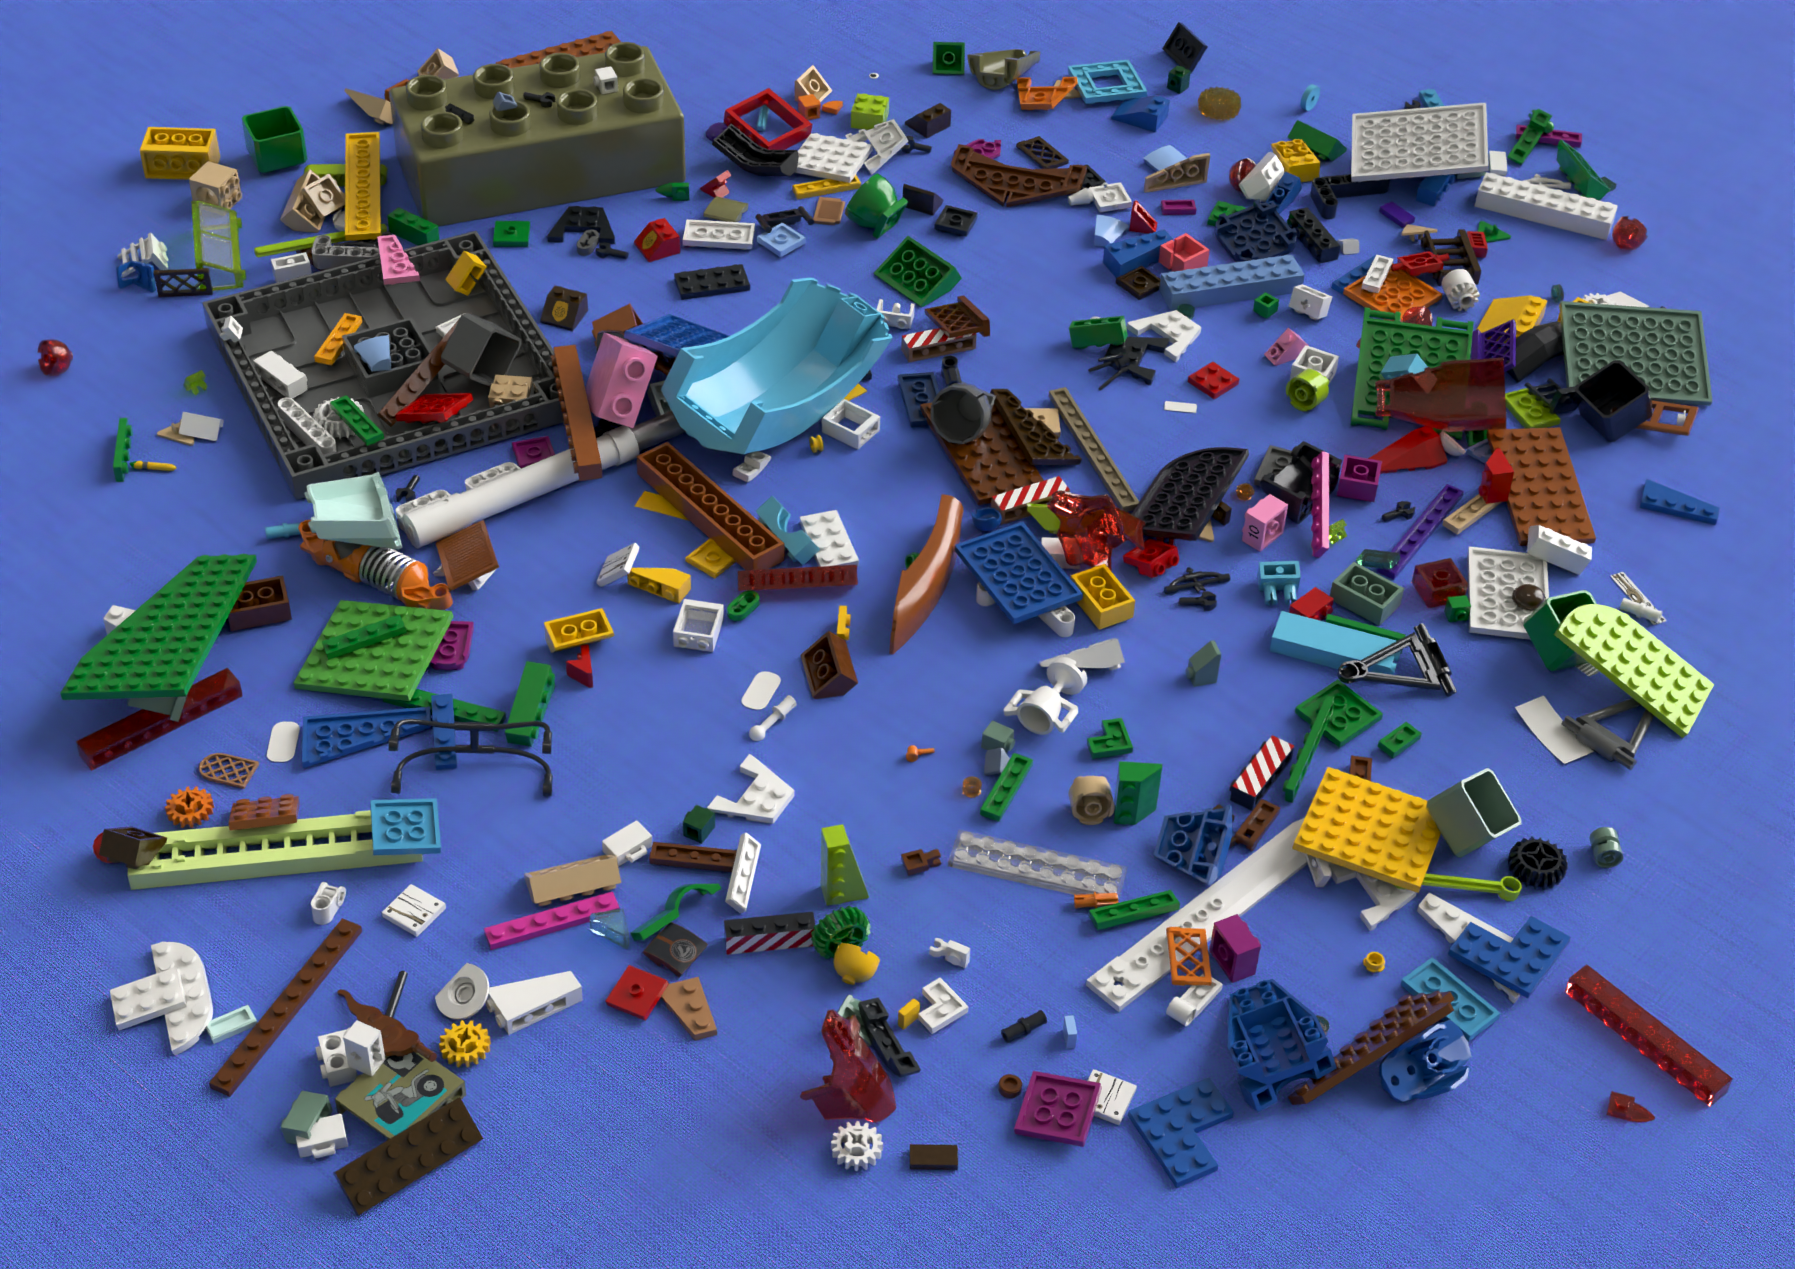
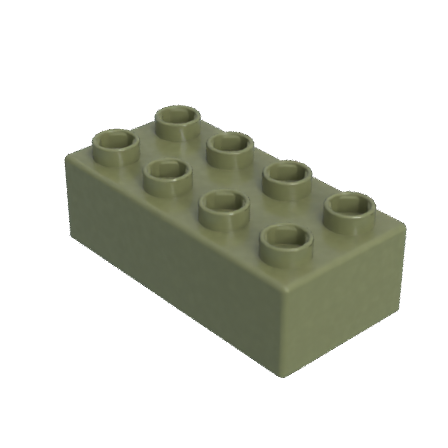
(532, 153)

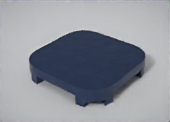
(1255, 233)

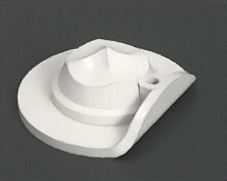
(464, 993)

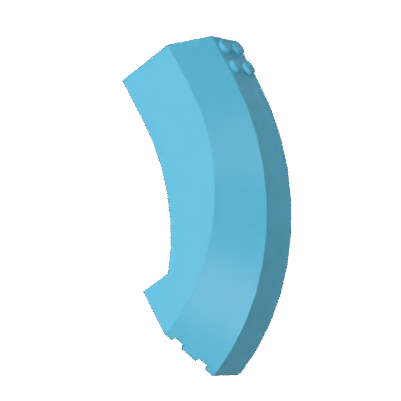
(777, 371)

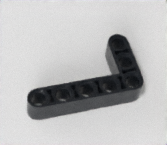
(1327, 189)

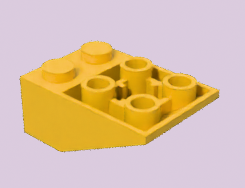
(1297, 159)

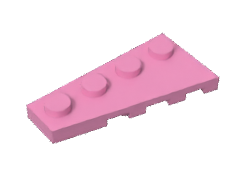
(394, 262)

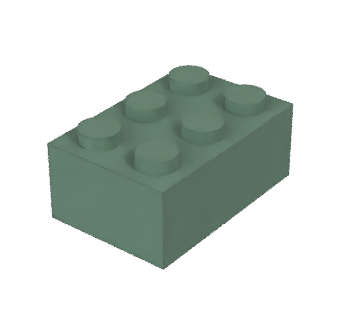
(1366, 593)

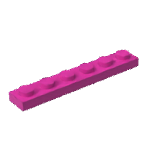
(1320, 504)
(548, 921)

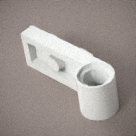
(1193, 1002)

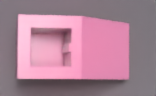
(1285, 348)

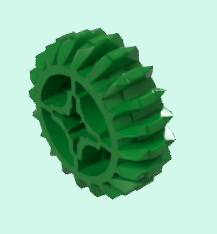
(839, 927)

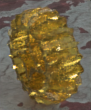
(1219, 103)

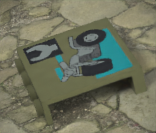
(400, 1093)

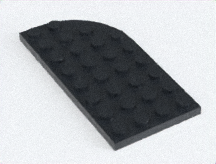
(1188, 492)

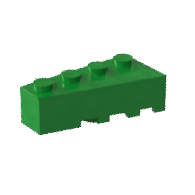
(530, 702)

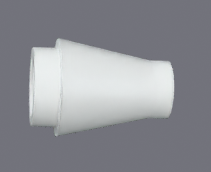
(1081, 197)

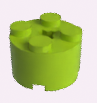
(1307, 389)

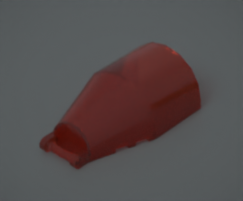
(1449, 396)

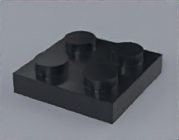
(956, 221)

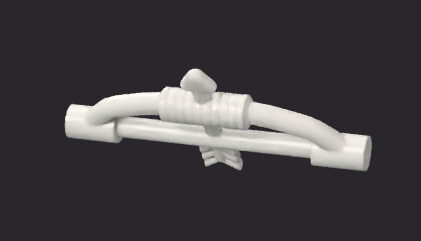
(1543, 181)

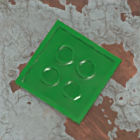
(1350, 713)

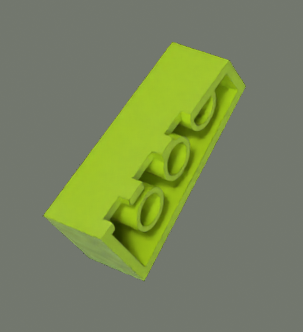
(840, 872)

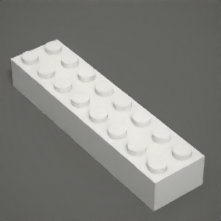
(1546, 205)

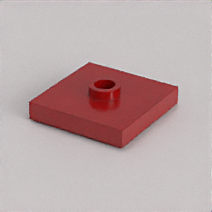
(637, 992)

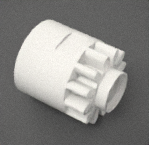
(1460, 289)

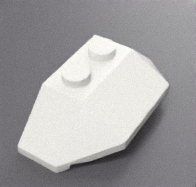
(1262, 178)

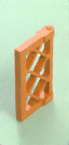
(1190, 978)

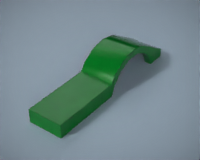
(671, 909)

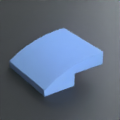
(1163, 158)

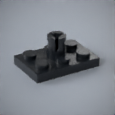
(1184, 47)

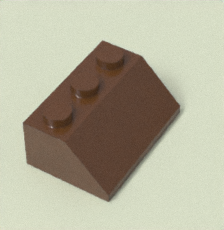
(829, 667)

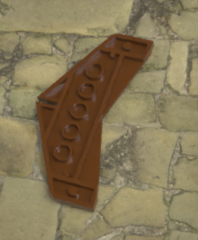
(1018, 183)

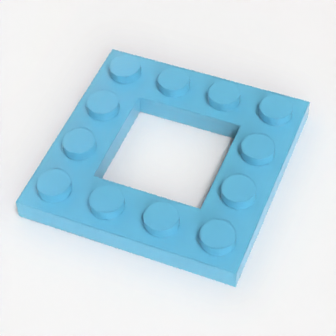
(1131, 87)

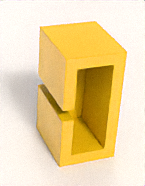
(459, 275)

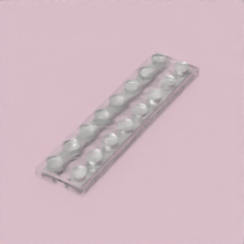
(1035, 865)

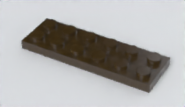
(407, 1156)

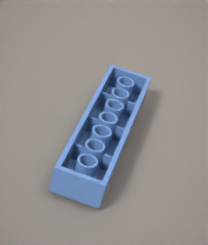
(1231, 282)

